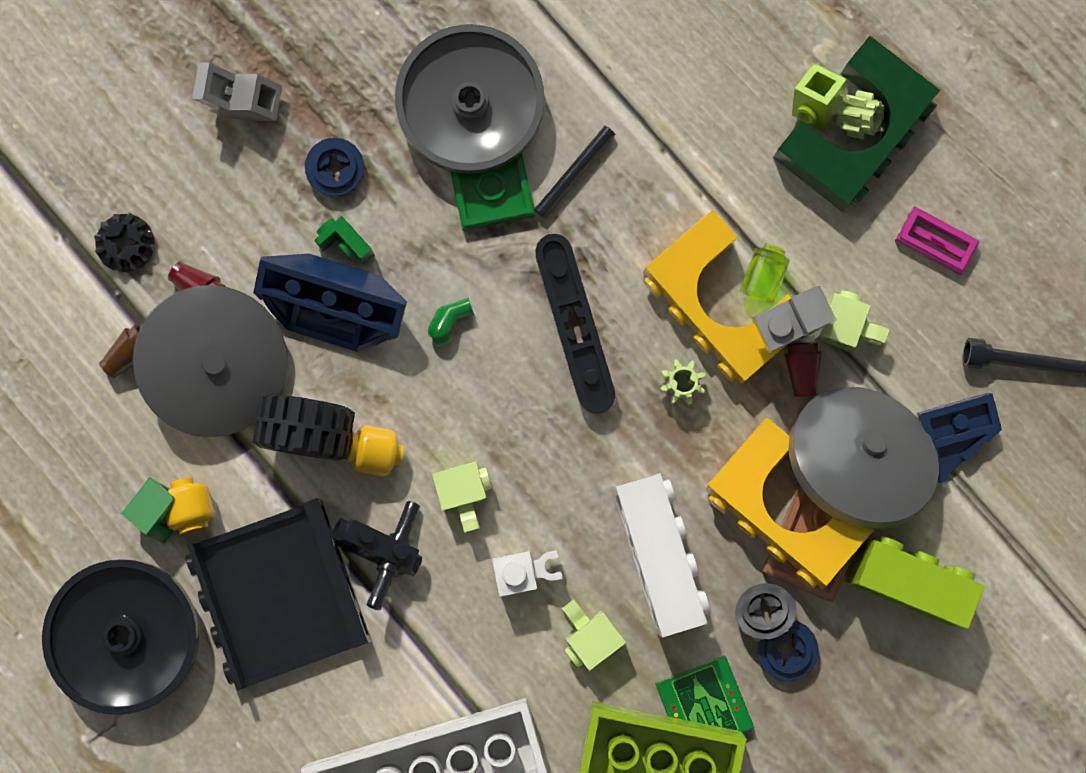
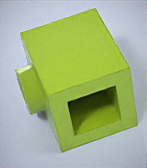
(818, 97)

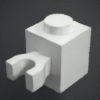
(518, 572)

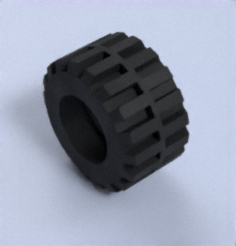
(303, 427)

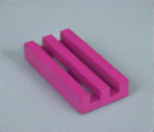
(930, 253)

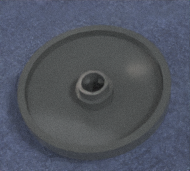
(469, 98)
(208, 360)
(863, 458)

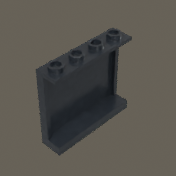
(277, 594)

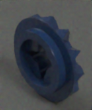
(319, 159)
(795, 666)

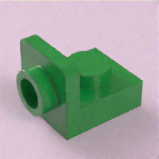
(351, 242)

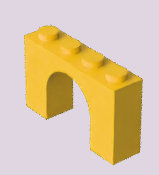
(676, 276)
(740, 488)

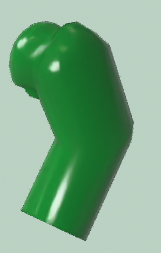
(444, 319)

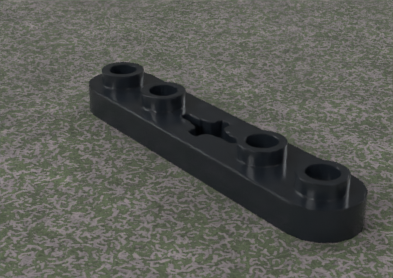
(584, 359)

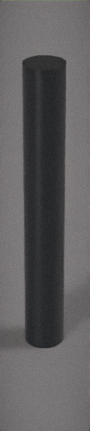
(574, 172)

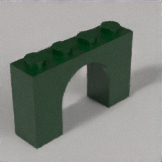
(841, 173)

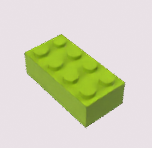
(654, 743)

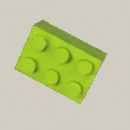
(916, 582)

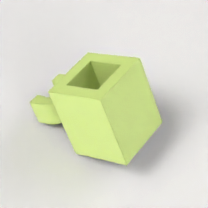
(850, 323)
(460, 489)
(593, 639)

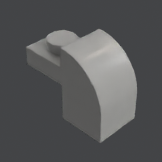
(236, 95)
(794, 319)

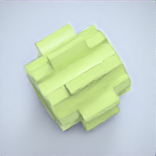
(860, 114)
(692, 380)

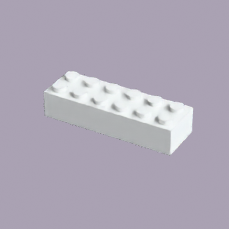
(482, 742)

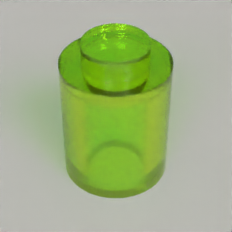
(765, 273)

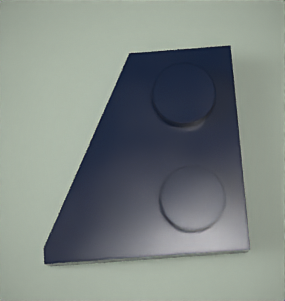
(960, 429)

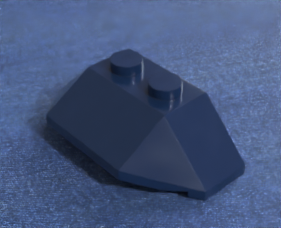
(330, 300)

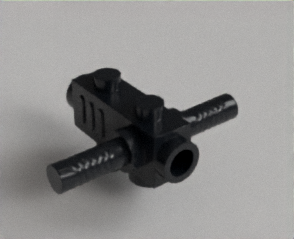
(389, 552)

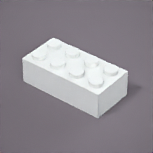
(660, 555)

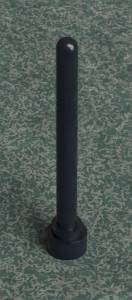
(979, 354)

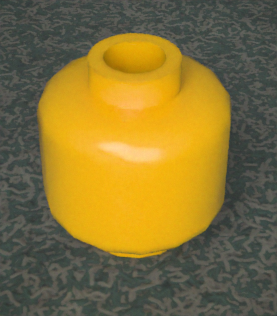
(374, 451)
(191, 507)

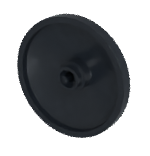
(120, 636)

